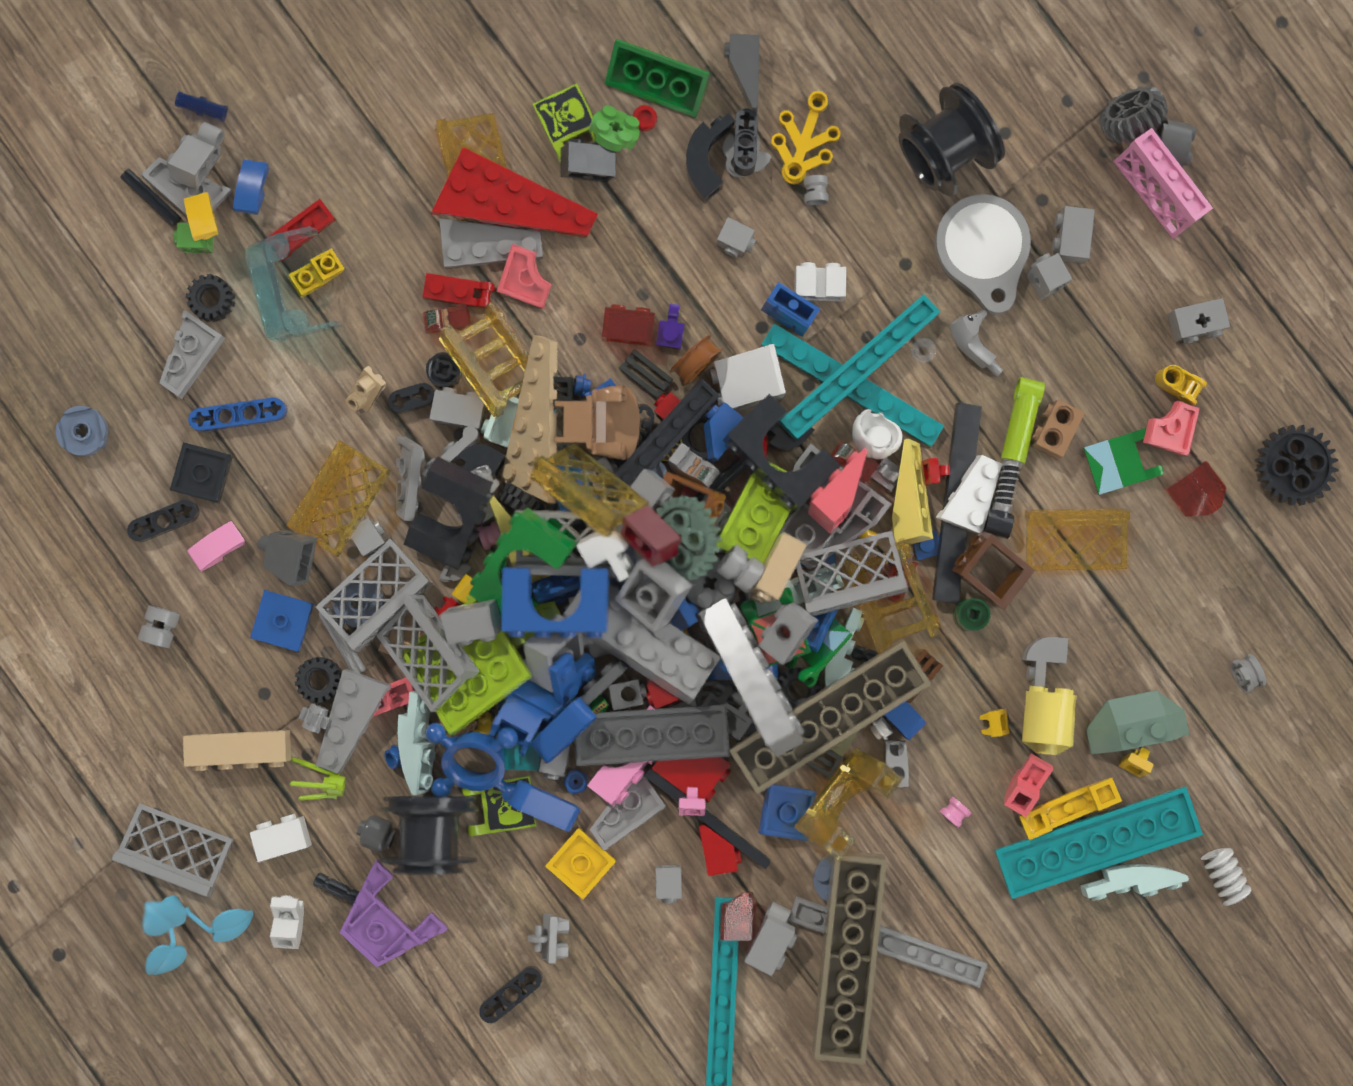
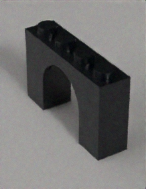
(747, 443)
(469, 496)

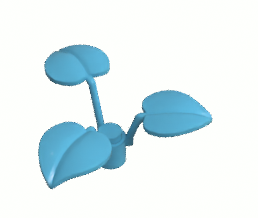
(170, 913)

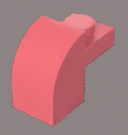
(1026, 784)

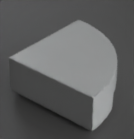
(451, 575)

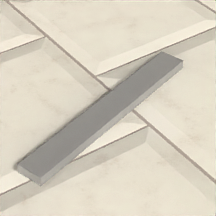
(901, 946)

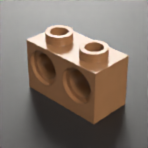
(1062, 432)

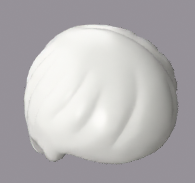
(876, 434)

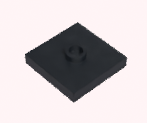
(201, 472)

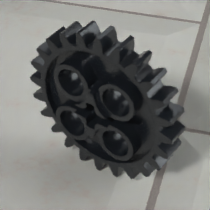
(1308, 447)

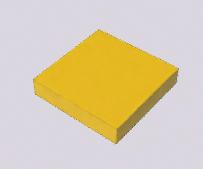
(580, 863)

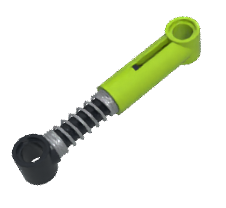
(1027, 399)

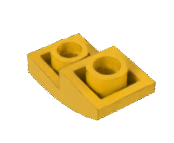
(201, 216)
(316, 273)

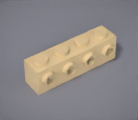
(237, 748)

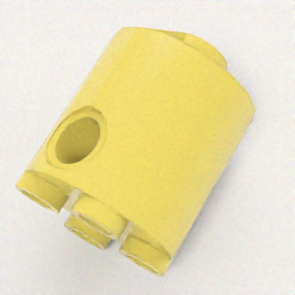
(1049, 720)

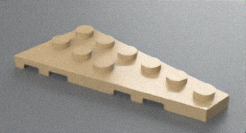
(534, 420)

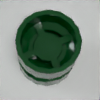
(971, 614)

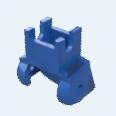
(524, 712)

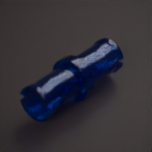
(201, 106)

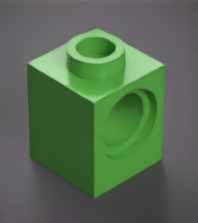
(186, 244)

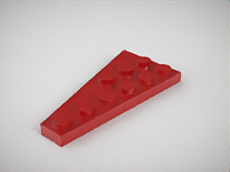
(501, 197)

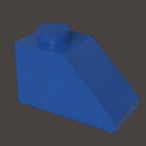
(719, 424)

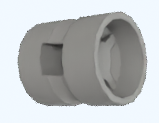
(741, 568)
(157, 635)

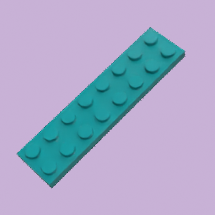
(1098, 842)

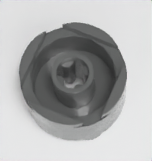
(1177, 138)
(706, 597)

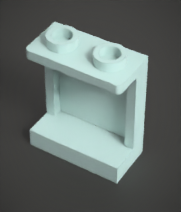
(499, 429)

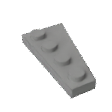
(481, 244)
(351, 712)

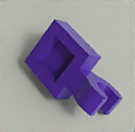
(669, 331)

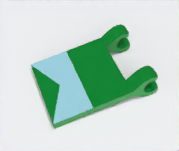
(1118, 463)
(834, 640)

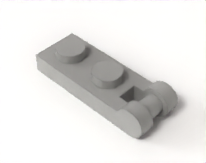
(452, 450)

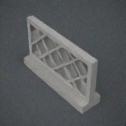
(573, 564)
(855, 595)
(374, 624)
(451, 654)
(165, 871)

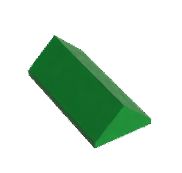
(657, 78)

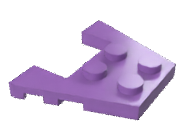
(377, 929)

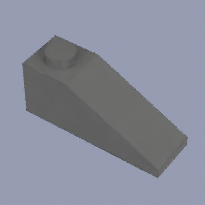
(744, 65)

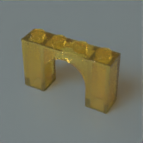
(856, 775)

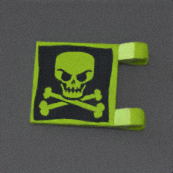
(564, 116)
(498, 813)

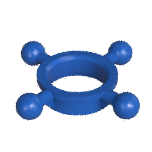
(468, 779)

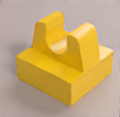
(998, 723)
(1137, 762)

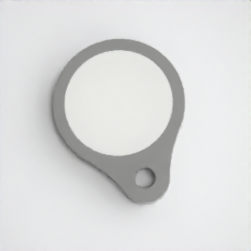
(984, 248)

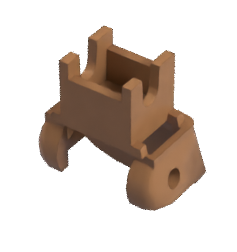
(604, 422)

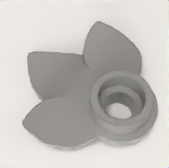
(728, 149)

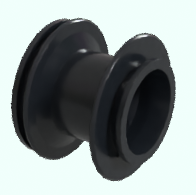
(951, 139)
(428, 834)

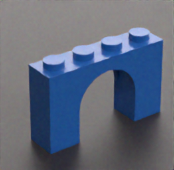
(521, 616)

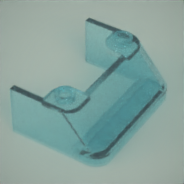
(276, 321)

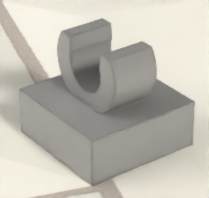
(886, 474)

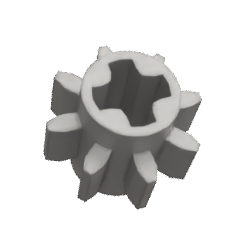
(314, 717)

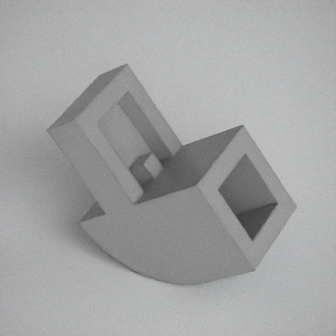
(1042, 651)

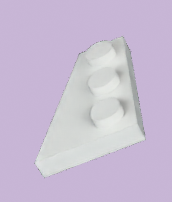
(973, 497)

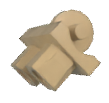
(365, 390)

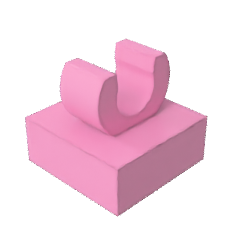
(692, 805)

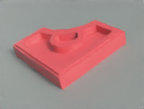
(522, 279)
(1174, 430)

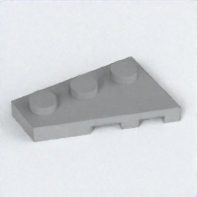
(158, 177)
(191, 353)
(409, 468)
(623, 819)

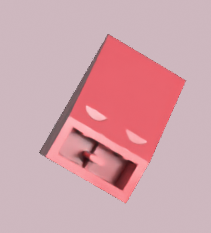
(834, 502)

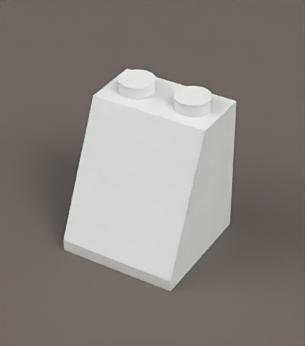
(748, 378)

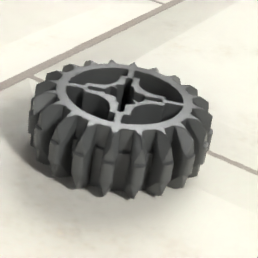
(1133, 114)

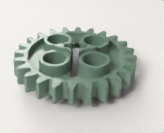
(691, 524)

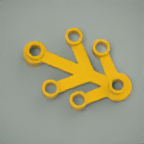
(804, 142)

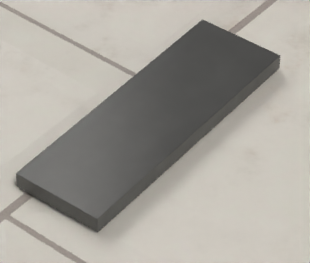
(654, 736)

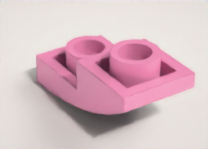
(215, 545)

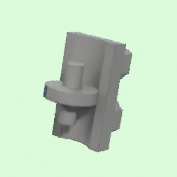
(546, 938)

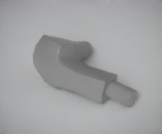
(965, 334)

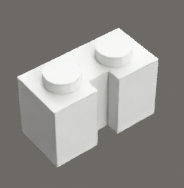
(820, 283)
(280, 838)

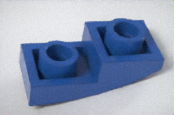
(249, 187)

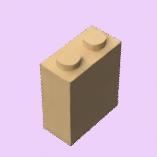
(778, 568)

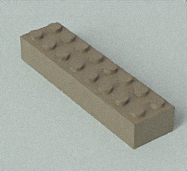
(835, 714)
(849, 957)

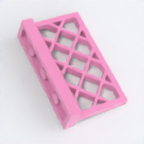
(1165, 172)

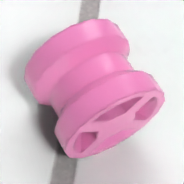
(489, 535)
(955, 812)

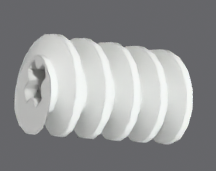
(1228, 875)

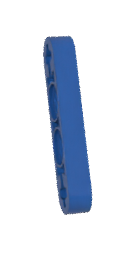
(238, 418)

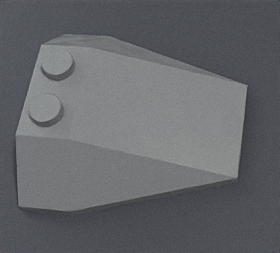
(864, 514)

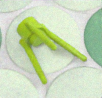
(333, 785)

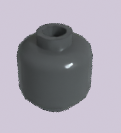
(376, 833)

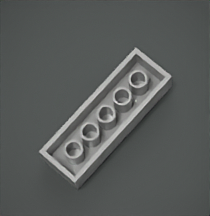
(662, 656)
(755, 683)

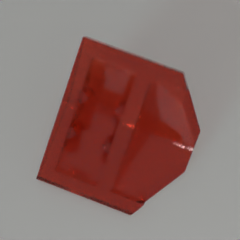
(1198, 491)
(739, 918)

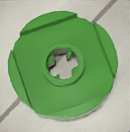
(609, 119)

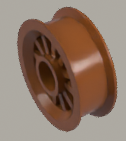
(696, 360)

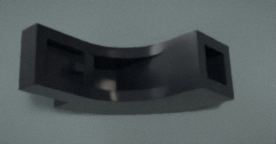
(699, 172)

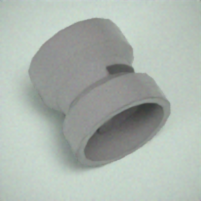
(816, 190)

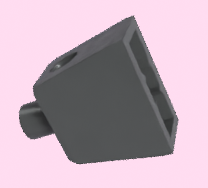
(288, 555)

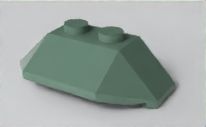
(1136, 723)

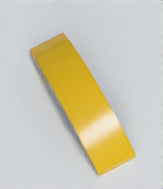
(1070, 807)

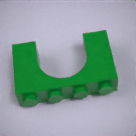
(526, 533)

